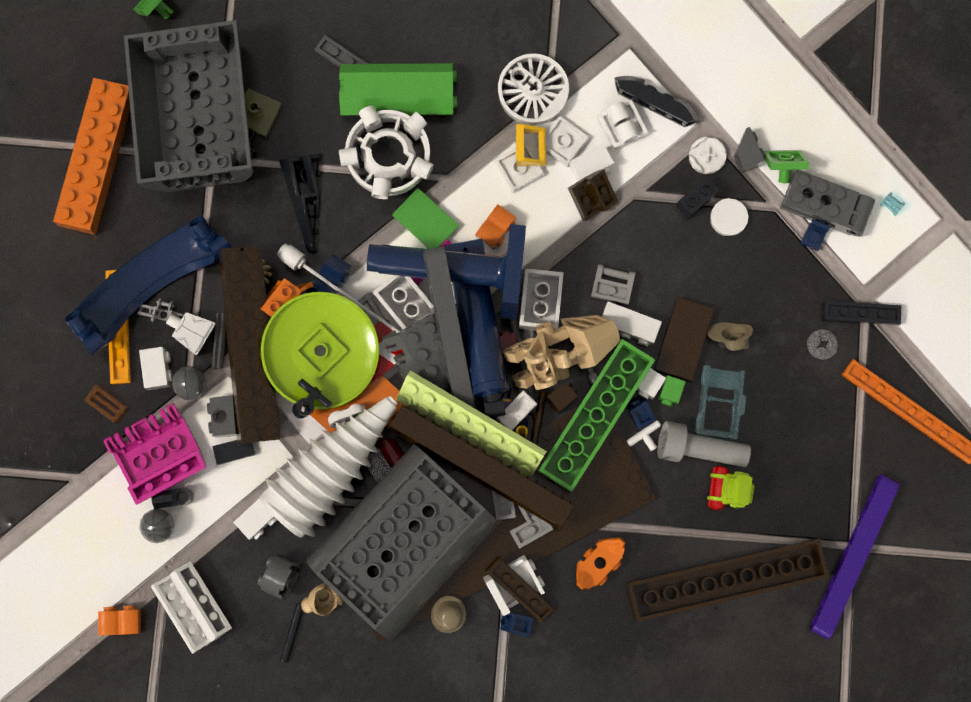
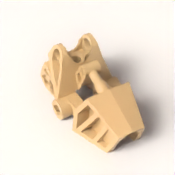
(592, 338)

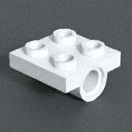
(622, 124)

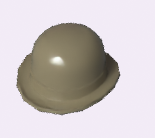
(448, 614)

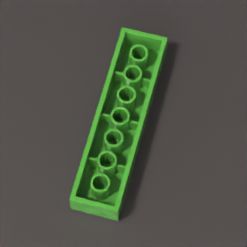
(596, 416)

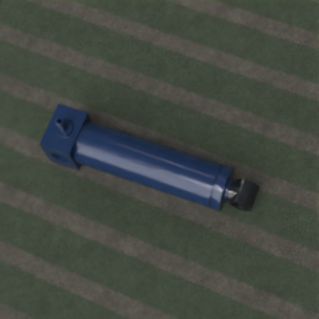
(481, 337)

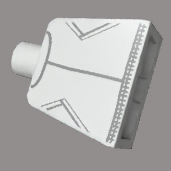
(191, 330)

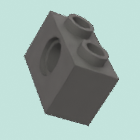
(215, 407)

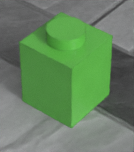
(671, 391)

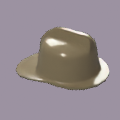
(732, 335)

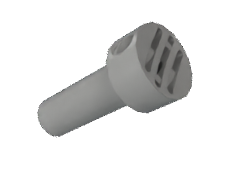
(676, 442)

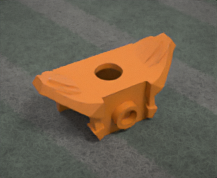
(282, 293)
(588, 574)

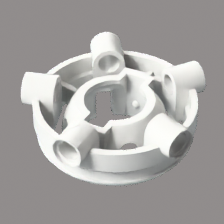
(383, 175)

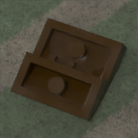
(593, 194)

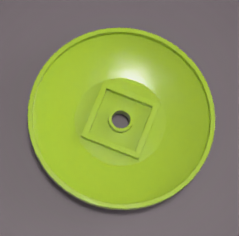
(313, 321)

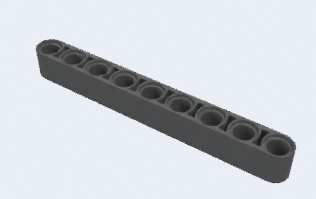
(448, 324)

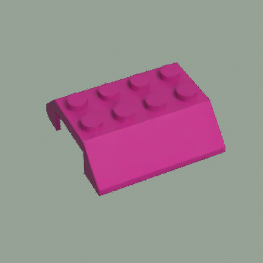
(156, 454)

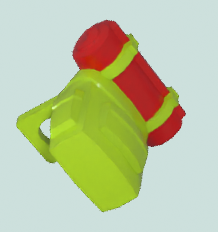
(729, 489)

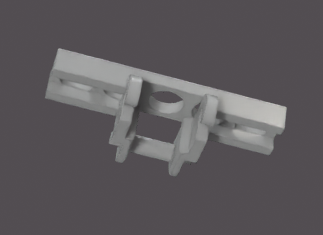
(157, 309)

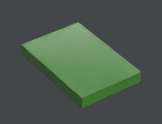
(425, 220)

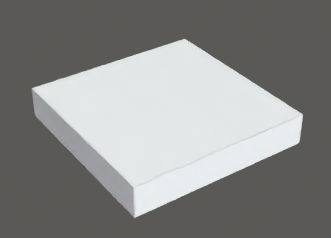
(564, 141)
(517, 176)

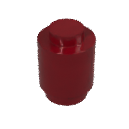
(391, 451)

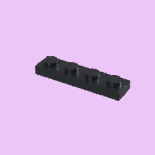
(862, 312)

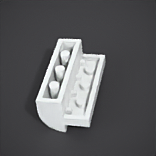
(191, 607)

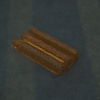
(118, 413)

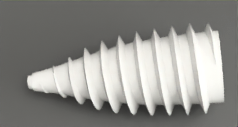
(325, 471)

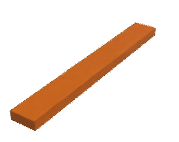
(908, 410)

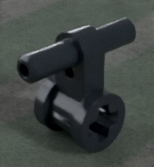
(314, 394)

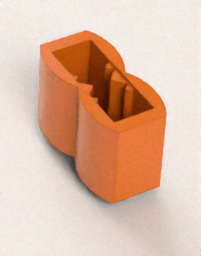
(496, 227)
(119, 621)

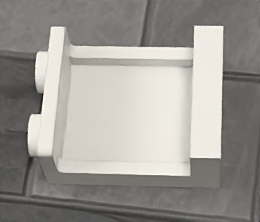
(525, 569)

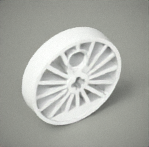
(531, 81)

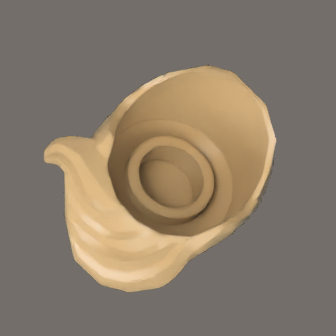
(321, 600)

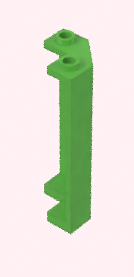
(398, 88)

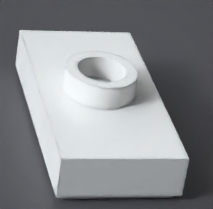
(517, 410)

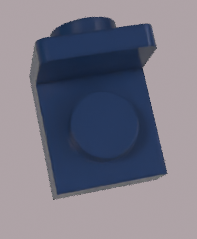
(815, 234)
(640, 412)
(517, 624)

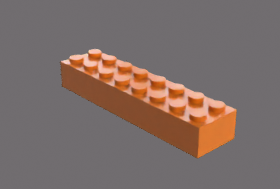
(93, 157)

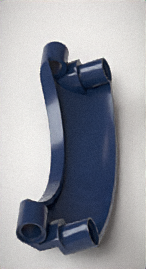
(117, 297)

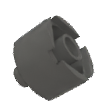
(279, 576)

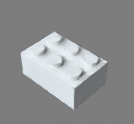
(540, 298)
(403, 300)

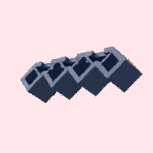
(333, 270)

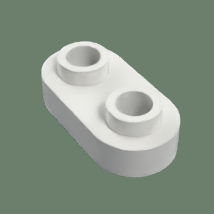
(343, 416)

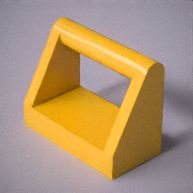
(522, 129)

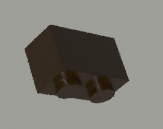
(562, 397)

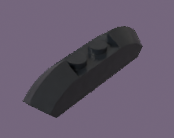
(661, 104)

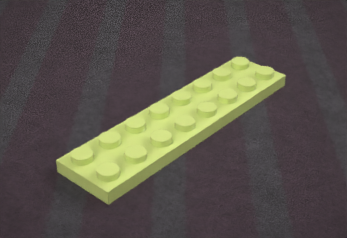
(470, 424)

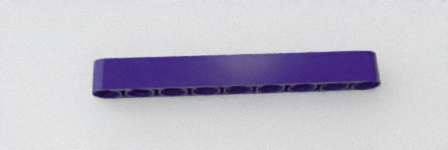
(854, 556)

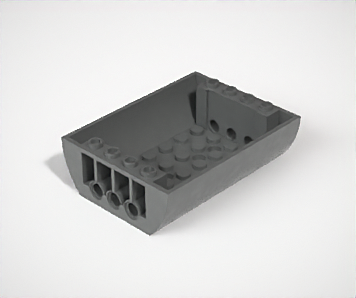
(167, 116)
(420, 559)

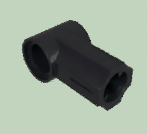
(170, 498)

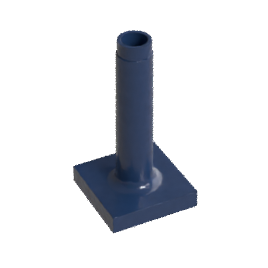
(463, 267)

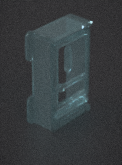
(725, 380)

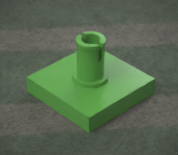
(145, 7)
(785, 162)

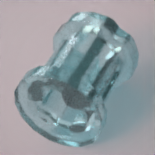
(892, 204)

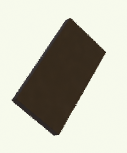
(684, 339)

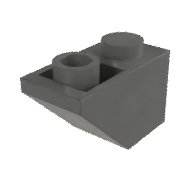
(748, 153)

